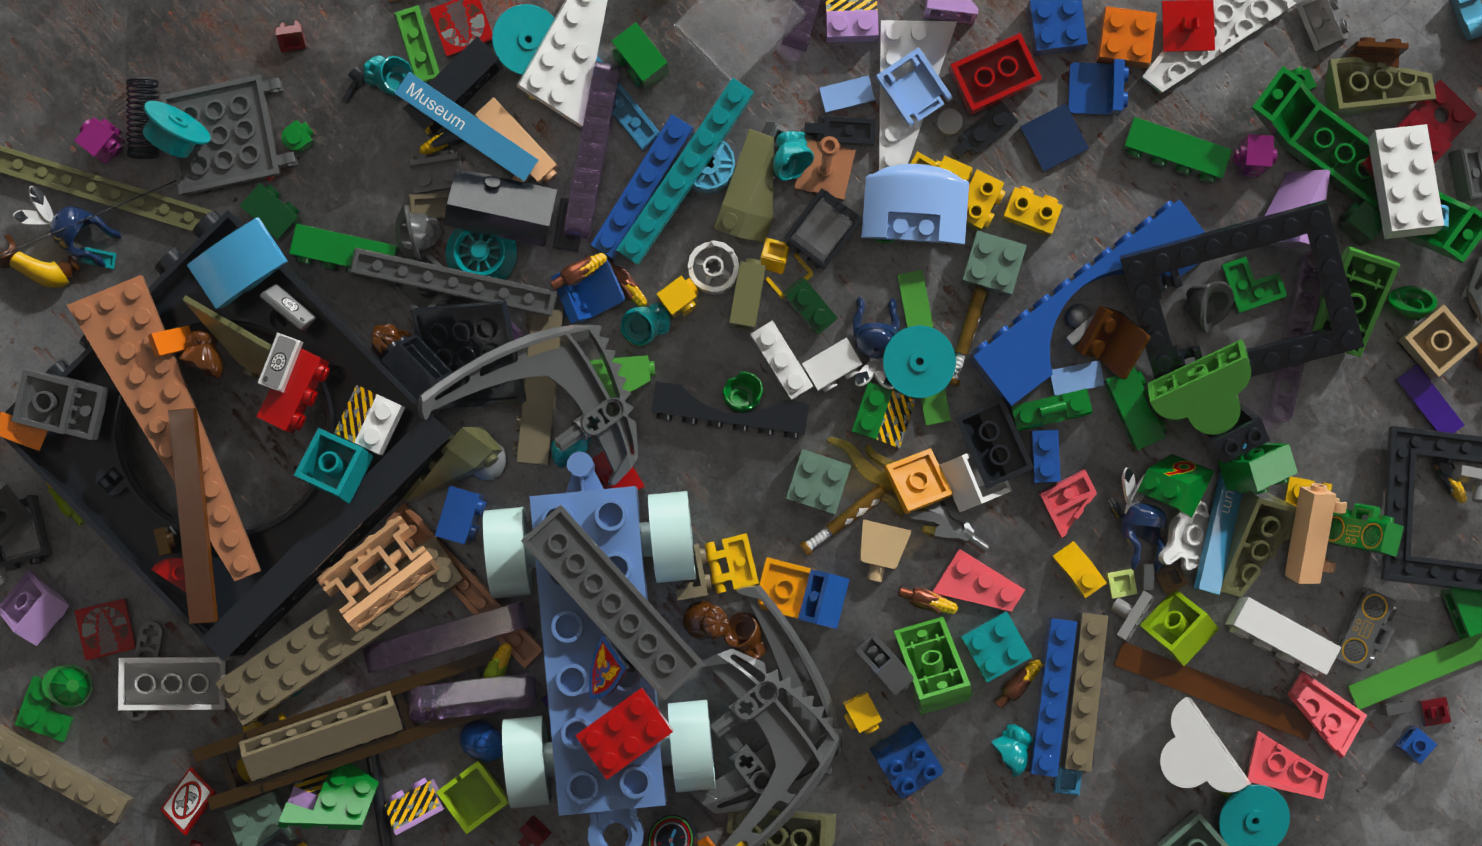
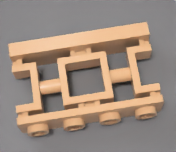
(389, 587)

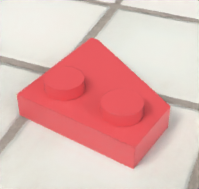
(1067, 500)

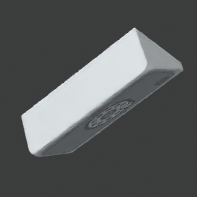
(280, 362)

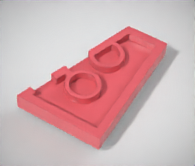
(977, 583)
(1327, 712)
(1282, 769)

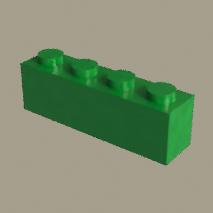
(1177, 150)
(332, 248)

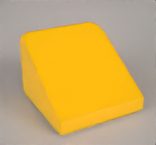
(774, 255)

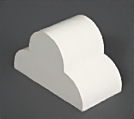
(1198, 753)

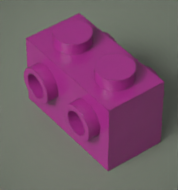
(100, 139)
(1255, 155)

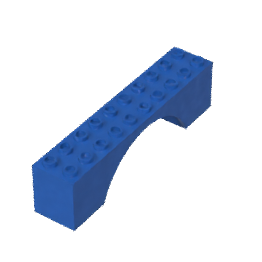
(1021, 355)

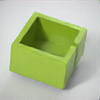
(473, 796)

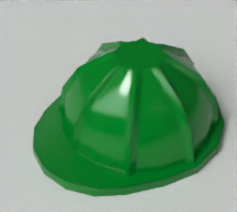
(1413, 302)
(67, 685)

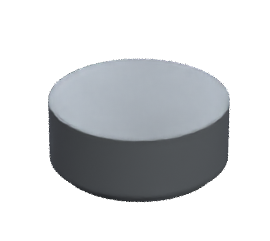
(949, 122)

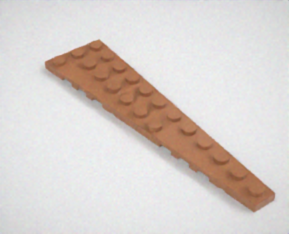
(118, 331)

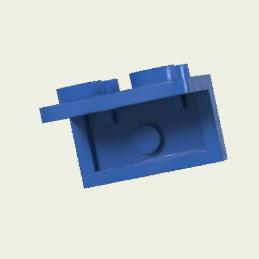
(1098, 88)
(592, 295)
(907, 760)

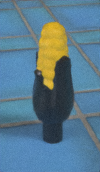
(441, 141)
(1444, 472)

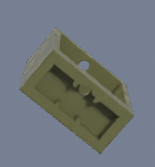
(747, 295)

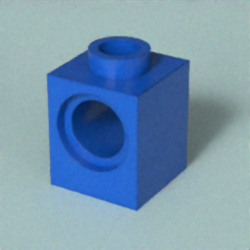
(1415, 744)

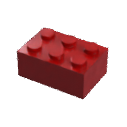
(995, 74)
(288, 408)
(624, 733)

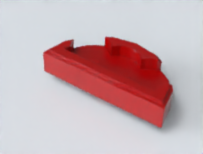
(172, 570)

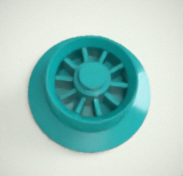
(519, 35)
(173, 129)
(481, 253)
(919, 361)
(1254, 817)

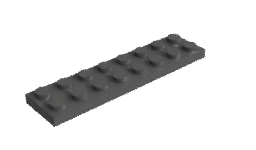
(612, 602)

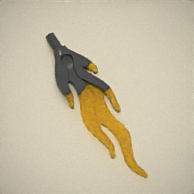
(947, 520)

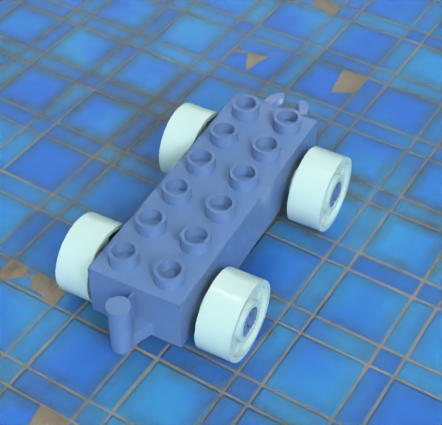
(569, 644)

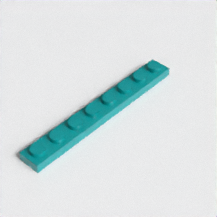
(685, 171)

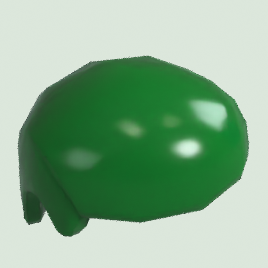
(743, 392)

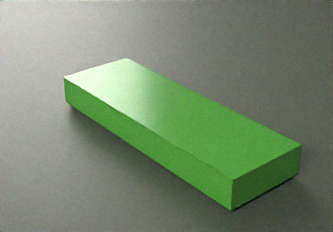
(417, 43)

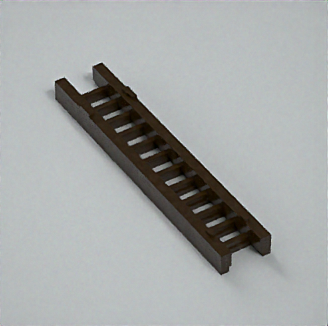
(361, 751)

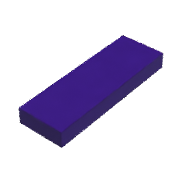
(1429, 400)

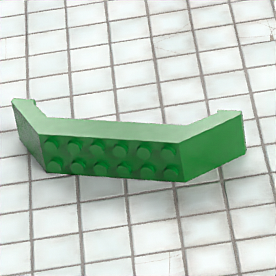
(1331, 144)

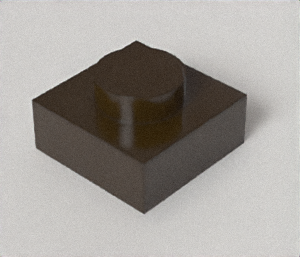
(165, 541)
(1170, 578)

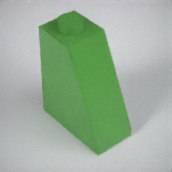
(635, 369)

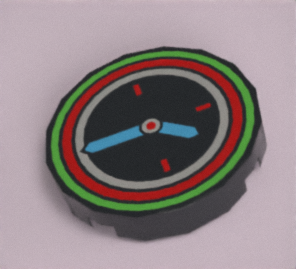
(673, 831)

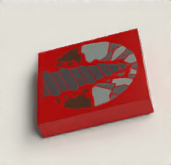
(460, 23)
(105, 629)

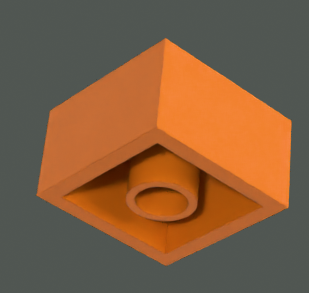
(1126, 36)

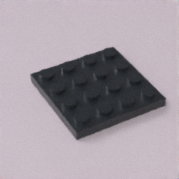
(465, 333)

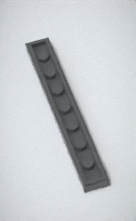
(453, 281)

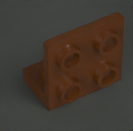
(1374, 52)
(1113, 341)

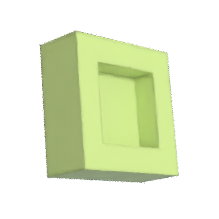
(1121, 583)

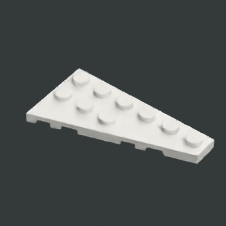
(1232, 23)
(566, 59)

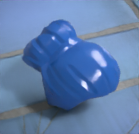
(481, 741)

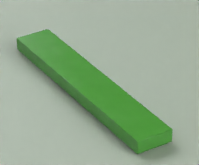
(917, 312)
(1416, 671)

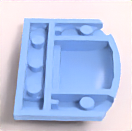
(915, 205)

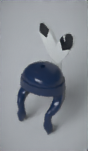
(63, 218)
(872, 342)
(1141, 520)

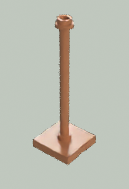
(829, 168)

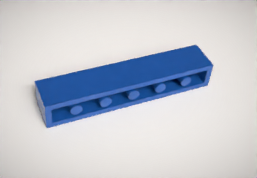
(642, 185)
(1052, 697)

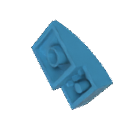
(237, 263)

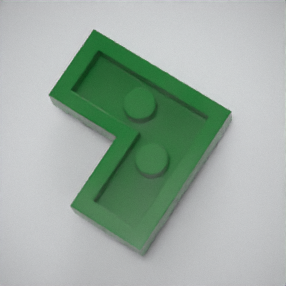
(1248, 291)
(39, 718)

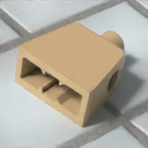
(881, 547)

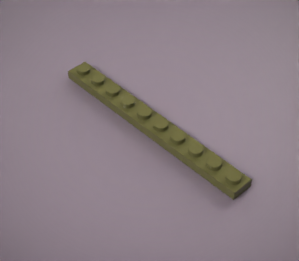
(99, 189)

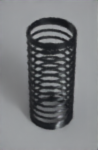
(140, 152)

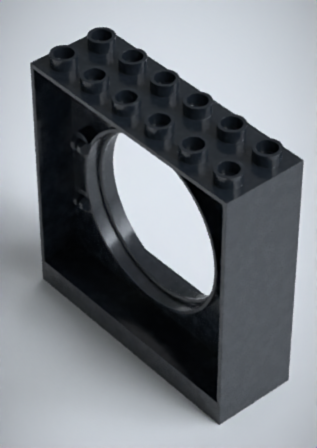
(296, 542)

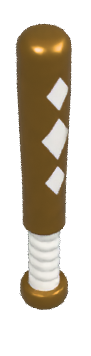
(969, 329)
(851, 514)

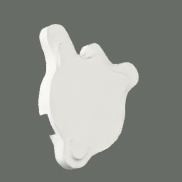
(1186, 538)

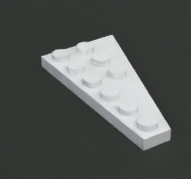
(897, 41)

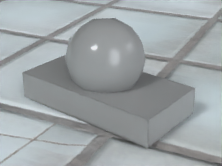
(1078, 317)

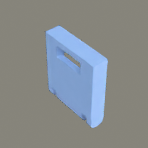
(917, 91)

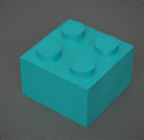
(333, 465)
(995, 646)

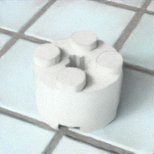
(706, 255)

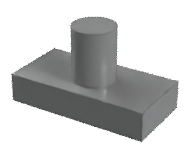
(1473, 476)
(1132, 614)

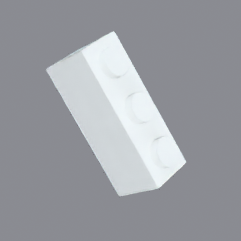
(781, 360)

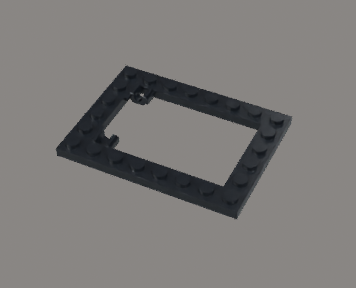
(1145, 286)
(1402, 450)

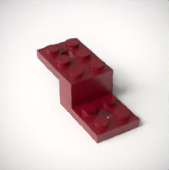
(1440, 133)

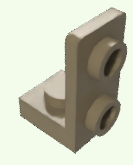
(690, 590)

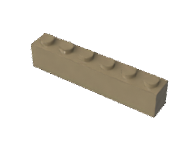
(539, 409)
(1084, 692)
(320, 736)
(63, 776)

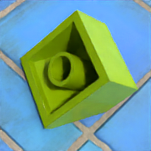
(1179, 627)

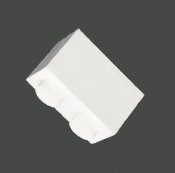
(832, 365)

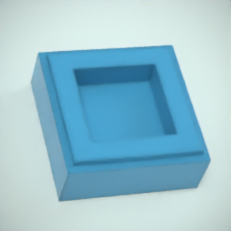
(1067, 781)

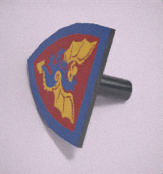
(606, 669)

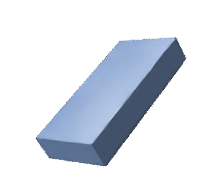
(847, 94)
(1077, 378)

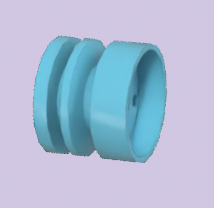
(717, 178)

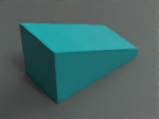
(108, 258)

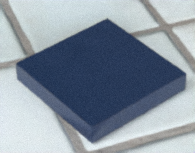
(1054, 137)

